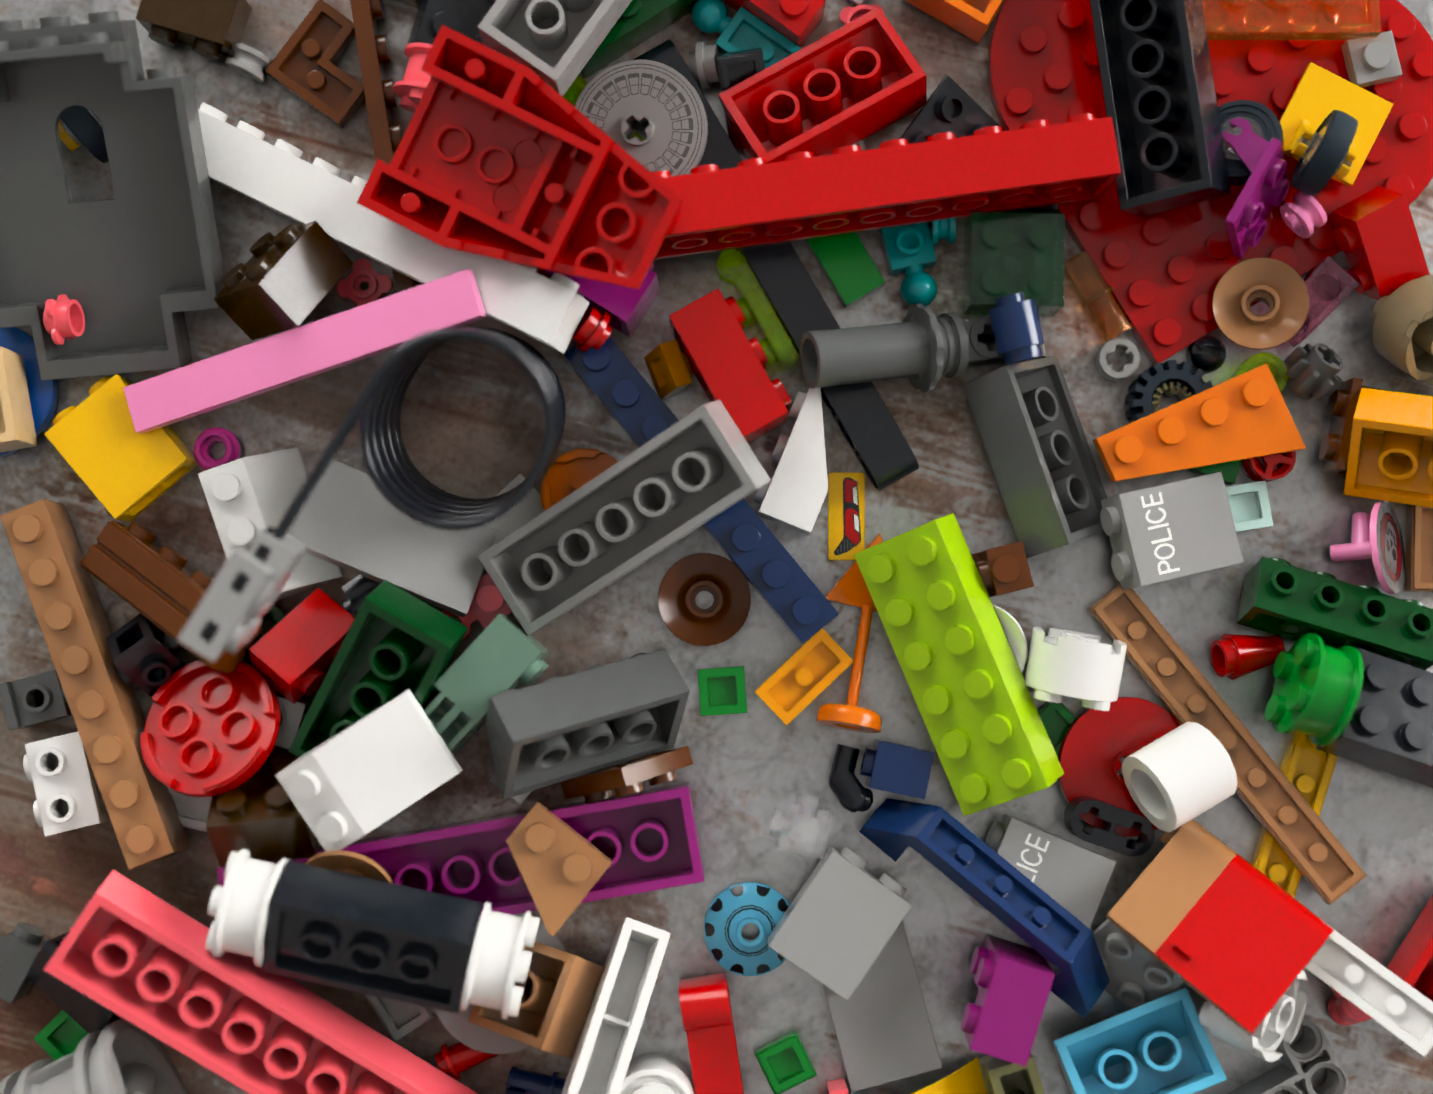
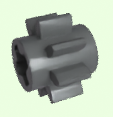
(1313, 371)

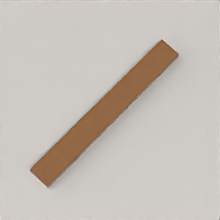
(1259, 779)

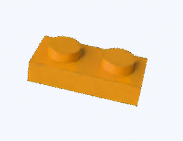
(804, 676)

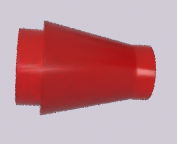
(1243, 654)

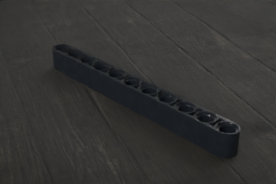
(800, 309)

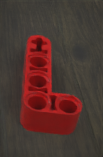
(710, 1034)

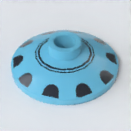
(725, 919)

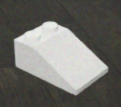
(368, 772)

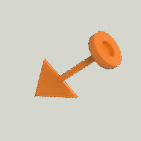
(853, 591)

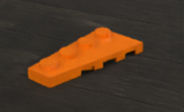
(1217, 426)

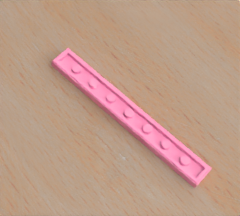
(304, 351)

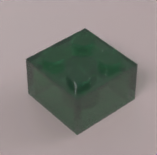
(1013, 256)

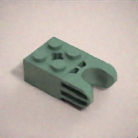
(493, 663)

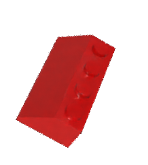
(827, 92)

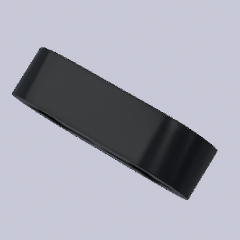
(1105, 836)

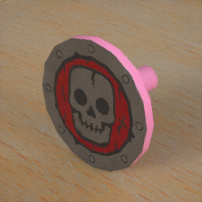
(1378, 539)

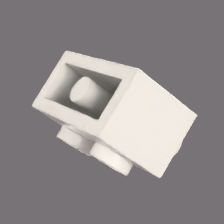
(63, 784)

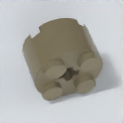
(1406, 328)

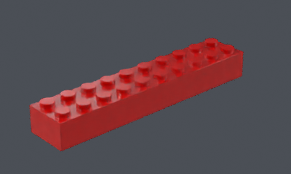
(890, 185)

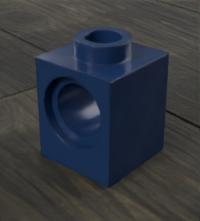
(897, 768)

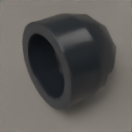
(1206, 362)

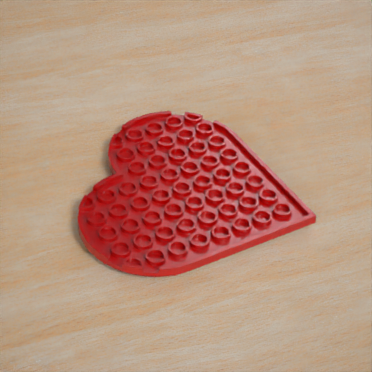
(1173, 259)

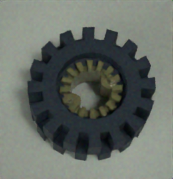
(1160, 378)

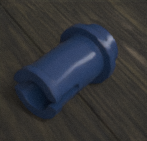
(531, 1082)

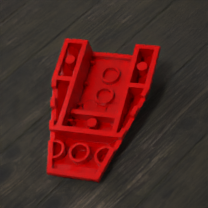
(518, 173)

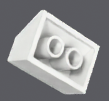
(256, 494)

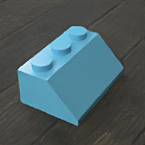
(1142, 1051)

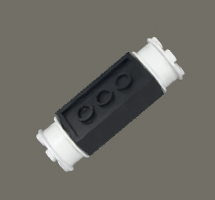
(371, 935)

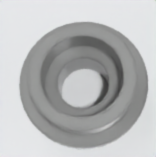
(703, 64)

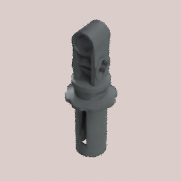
(917, 349)

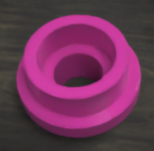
(208, 439)

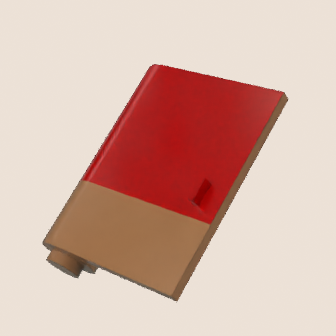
(1219, 924)

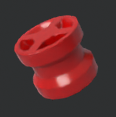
(1275, 466)

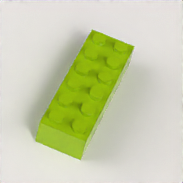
(959, 665)

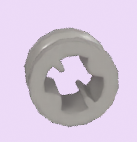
(248, 62)
(1128, 348)

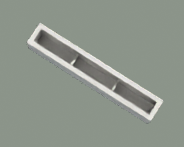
(617, 1009)

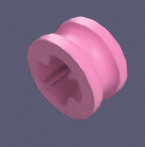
(1303, 214)

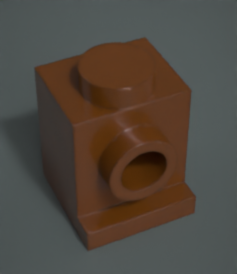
(1004, 569)

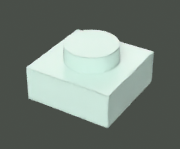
(1250, 506)

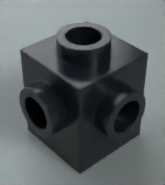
(145, 654)

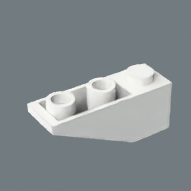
(801, 476)

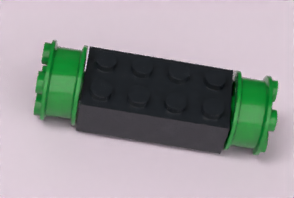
(1356, 706)

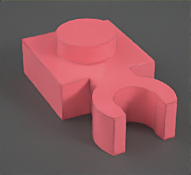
(484, 606)

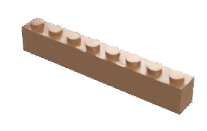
(97, 696)

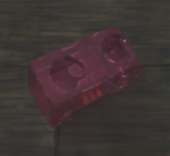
(1327, 289)

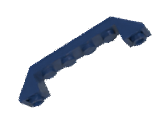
(998, 889)

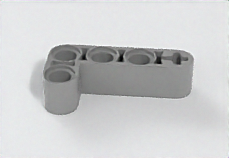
(1299, 1065)

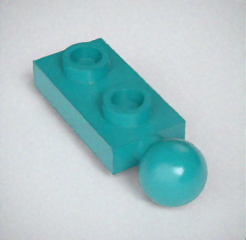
(741, 32)
(909, 251)

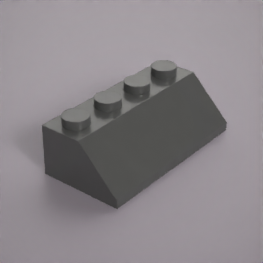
(1038, 453)
(585, 722)

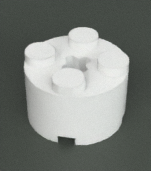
(1074, 667)
(1278, 1026)

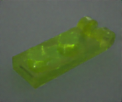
(756, 309)

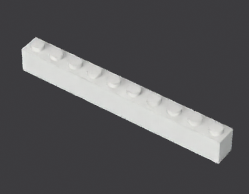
(310, 192)

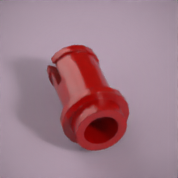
(459, 1058)

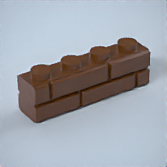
(153, 582)

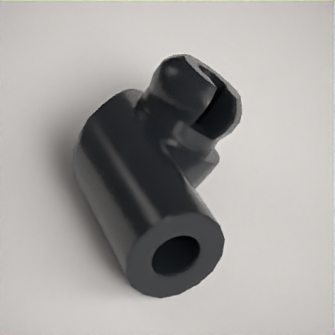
(845, 783)

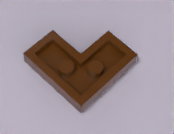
(309, 68)
(628, 777)

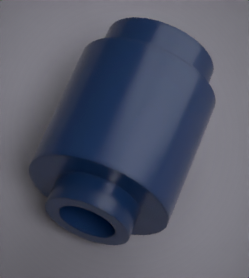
(1016, 328)

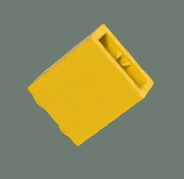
(113, 460)

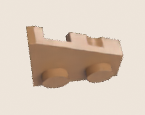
(555, 864)

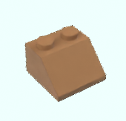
(552, 1002)

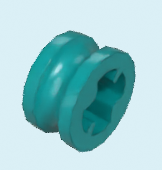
(943, 230)

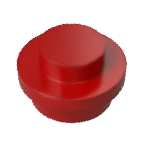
(592, 329)

